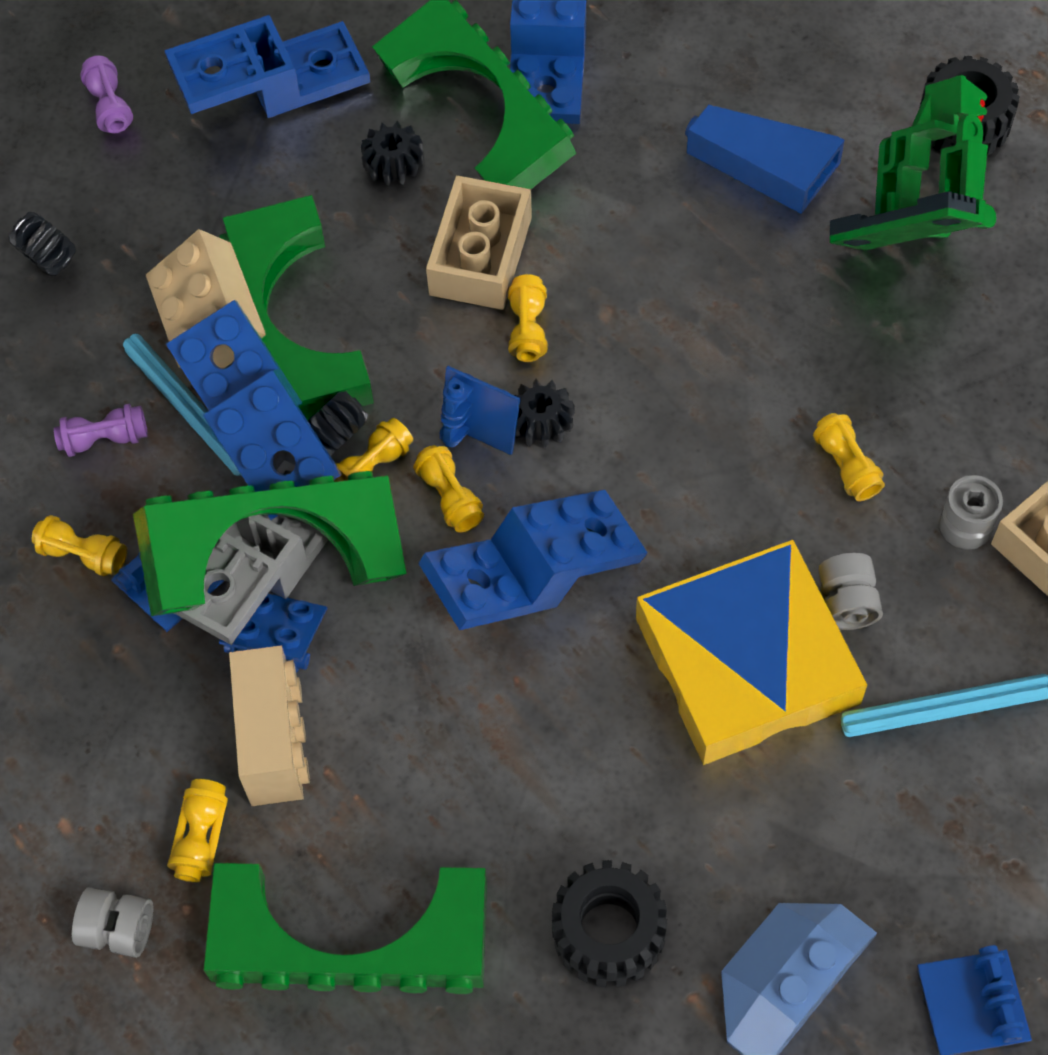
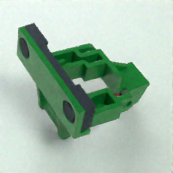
(900, 215)

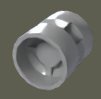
(970, 512)
(850, 590)
(98, 922)

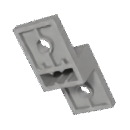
(255, 559)

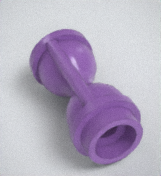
(101, 80)
(119, 426)

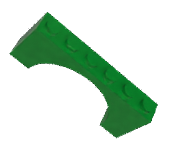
(442, 40)
(265, 246)
(180, 535)
(438, 951)

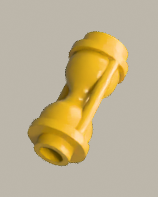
(527, 301)
(384, 446)
(857, 471)
(457, 502)
(97, 552)
(202, 808)

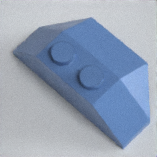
(788, 973)

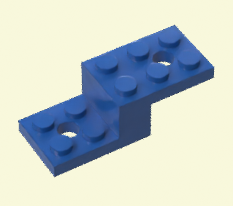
(550, 50)
(259, 62)
(250, 401)
(532, 559)

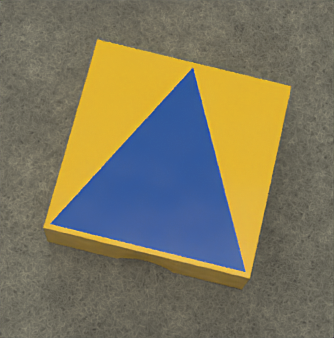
(749, 651)

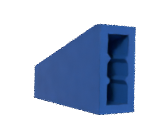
(765, 154)

